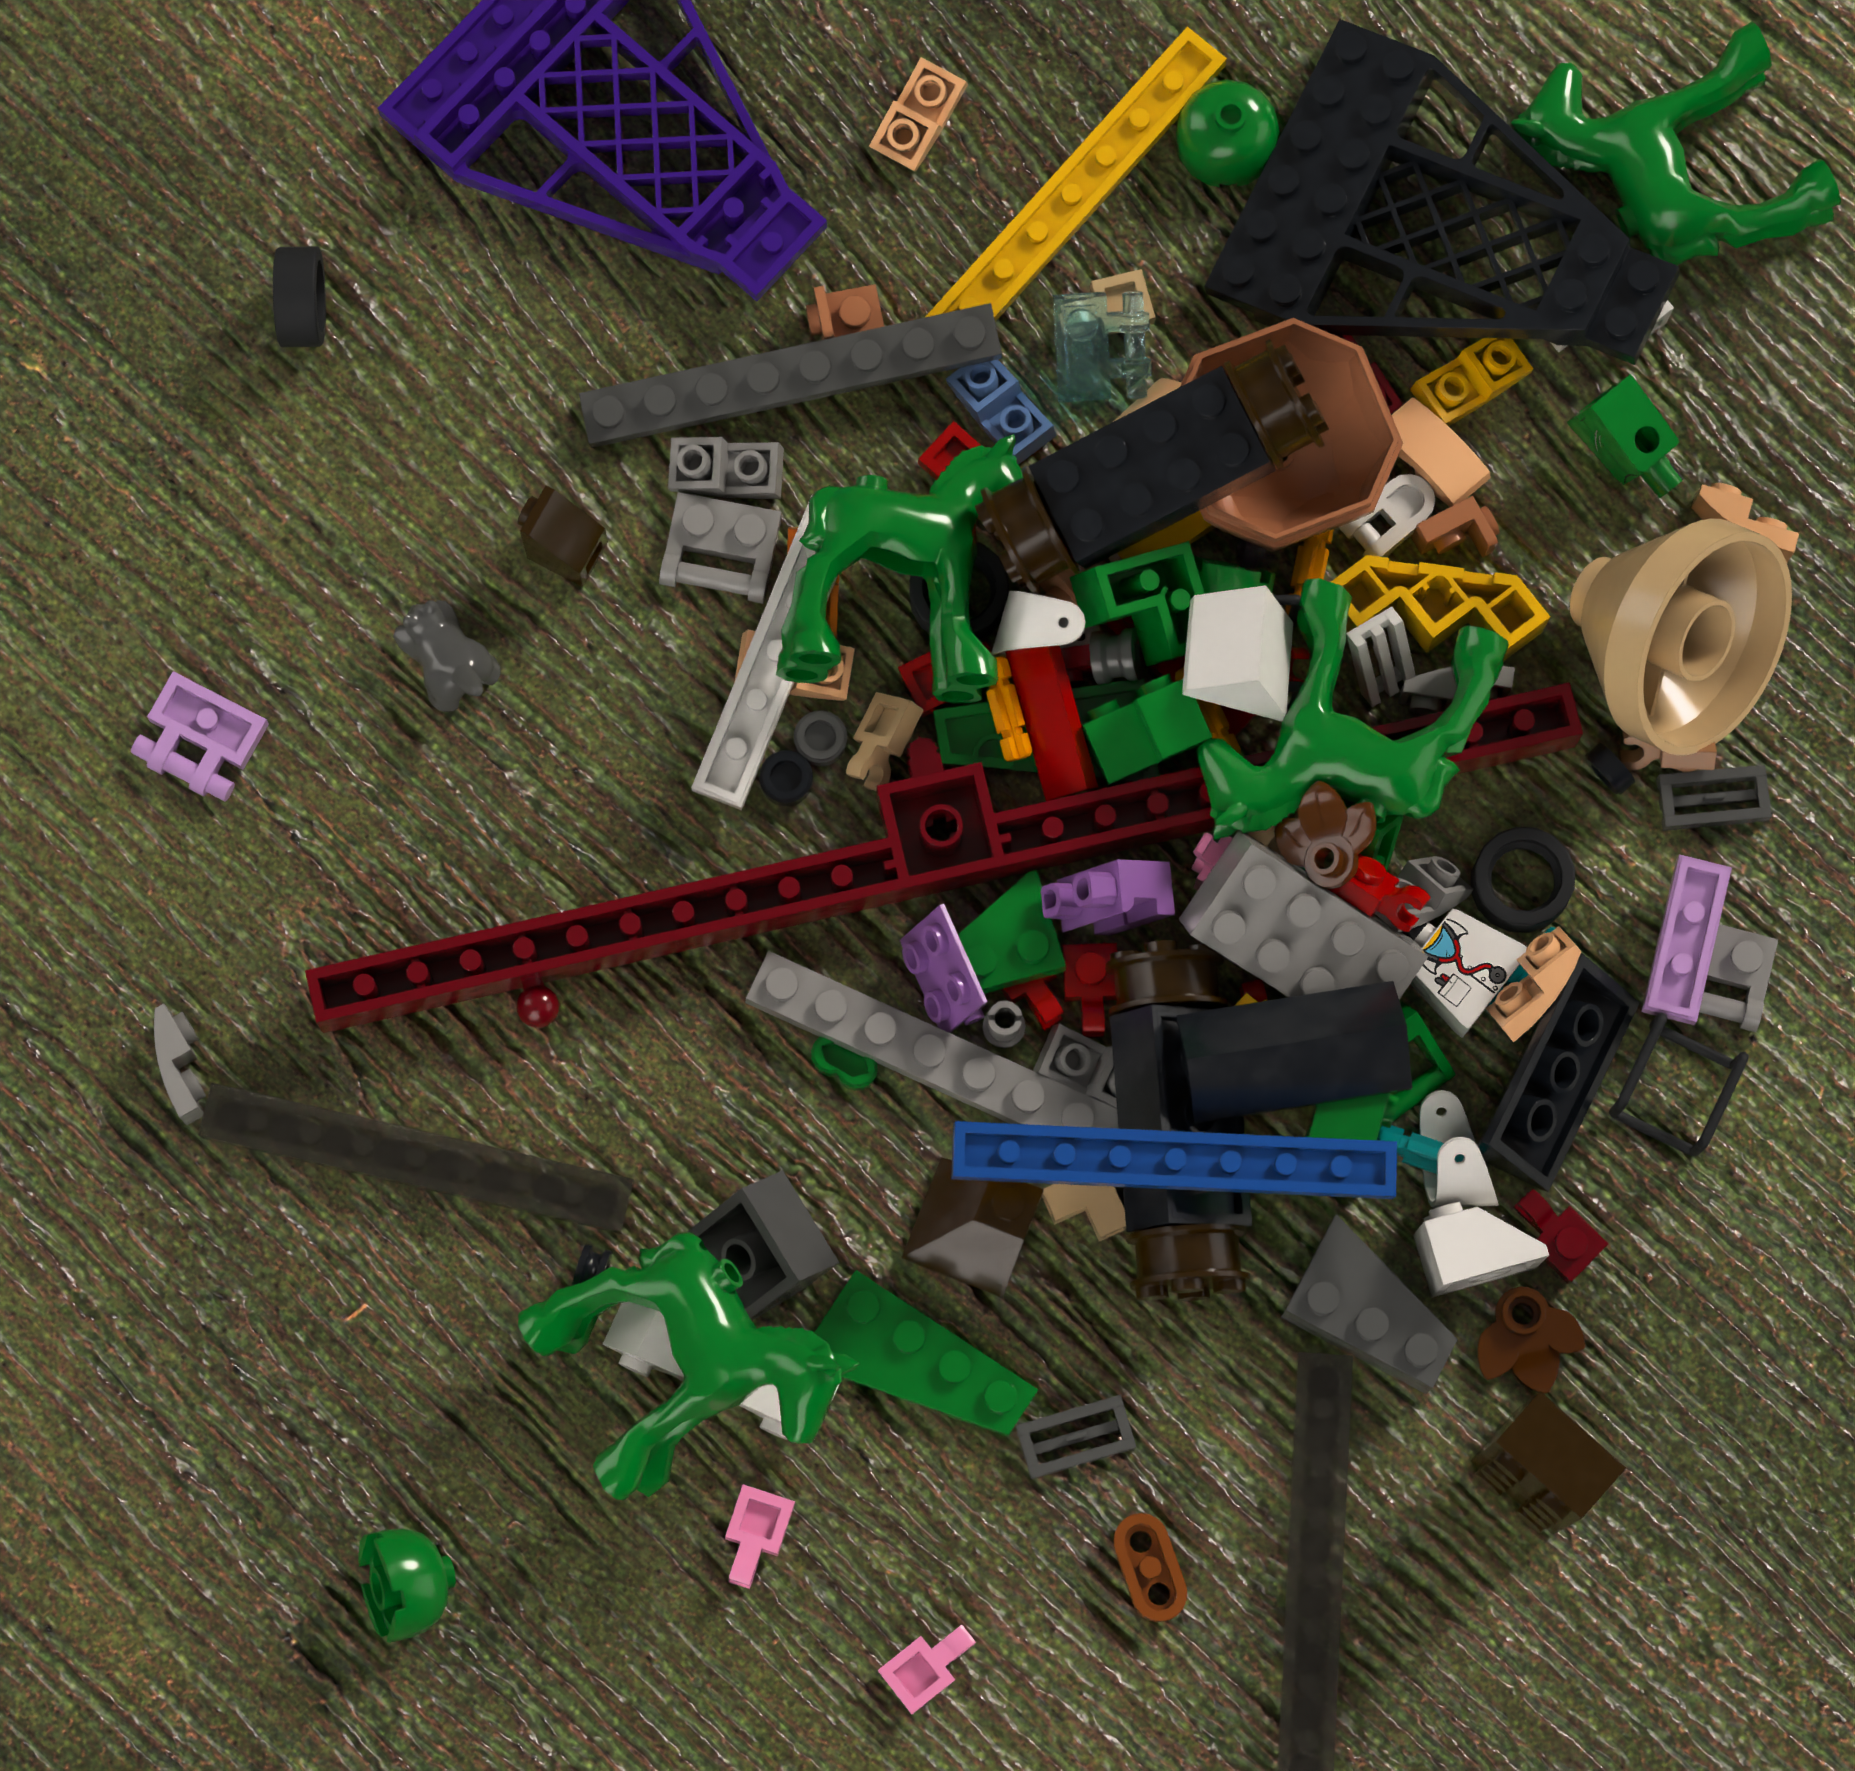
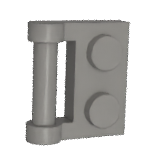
(725, 532)
(1743, 962)

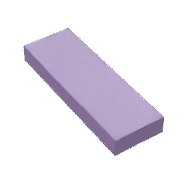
(1686, 939)

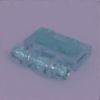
(1083, 346)

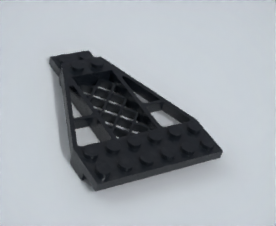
(1341, 153)

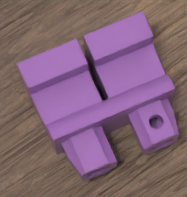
(1111, 896)

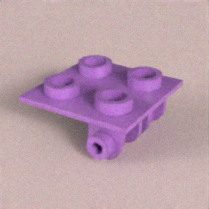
(943, 971)

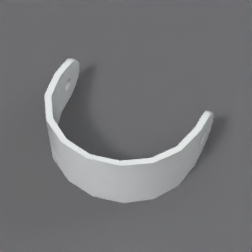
(1039, 622)
(1454, 1181)

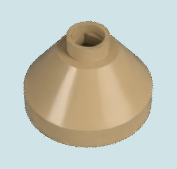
(1685, 631)

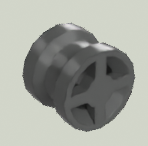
(1116, 656)

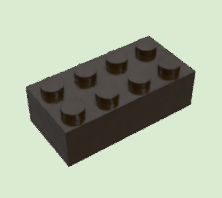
(1546, 1466)

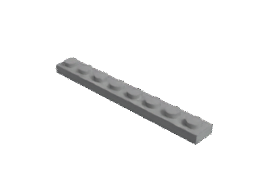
(920, 1049)

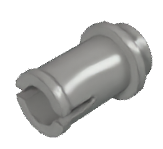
(999, 1036)

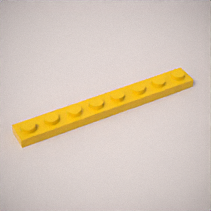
(1086, 178)

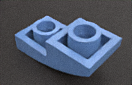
(1001, 407)

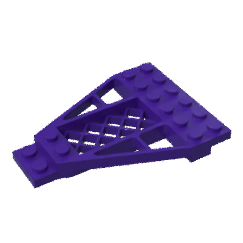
(516, 48)

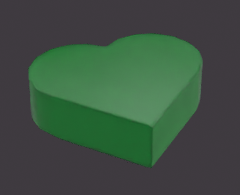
(851, 1069)

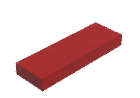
(1052, 721)

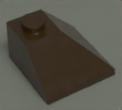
(973, 1229)

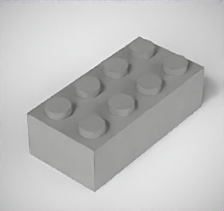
(1291, 929)

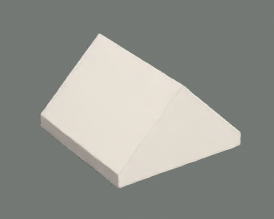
(1239, 651)

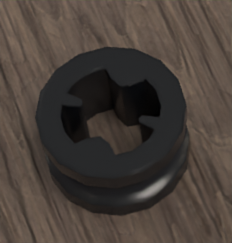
(591, 1264)

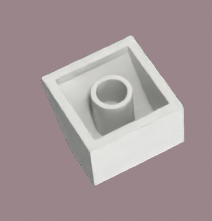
(1472, 1248)

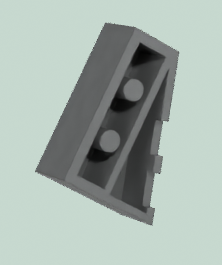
(1368, 1311)

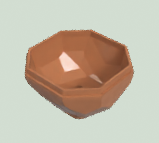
(1316, 485)

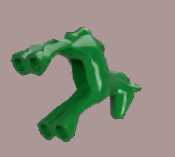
(1649, 163)
(912, 537)
(1341, 750)
(711, 1342)

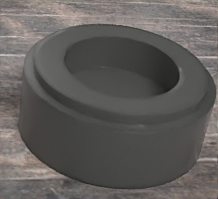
(820, 738)

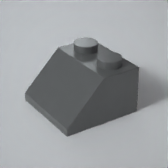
(769, 1241)

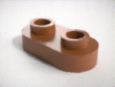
(1150, 1568)

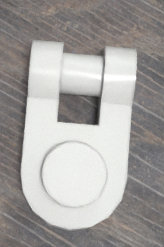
(1403, 505)

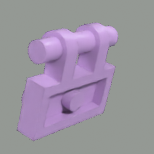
(206, 721)

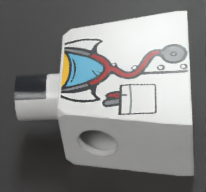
(1463, 967)

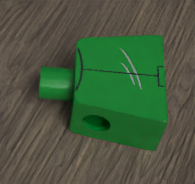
(1617, 422)

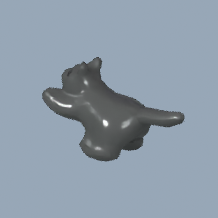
(448, 658)

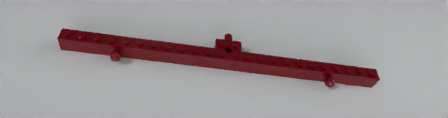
(851, 877)

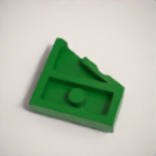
(1013, 939)

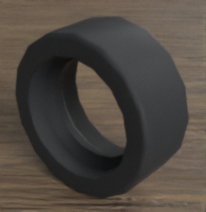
(299, 296)
(990, 617)
(1527, 839)

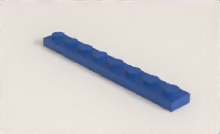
(1174, 1160)

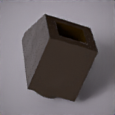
(561, 536)

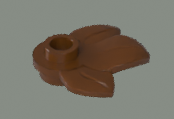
(1325, 827)
(1529, 1348)

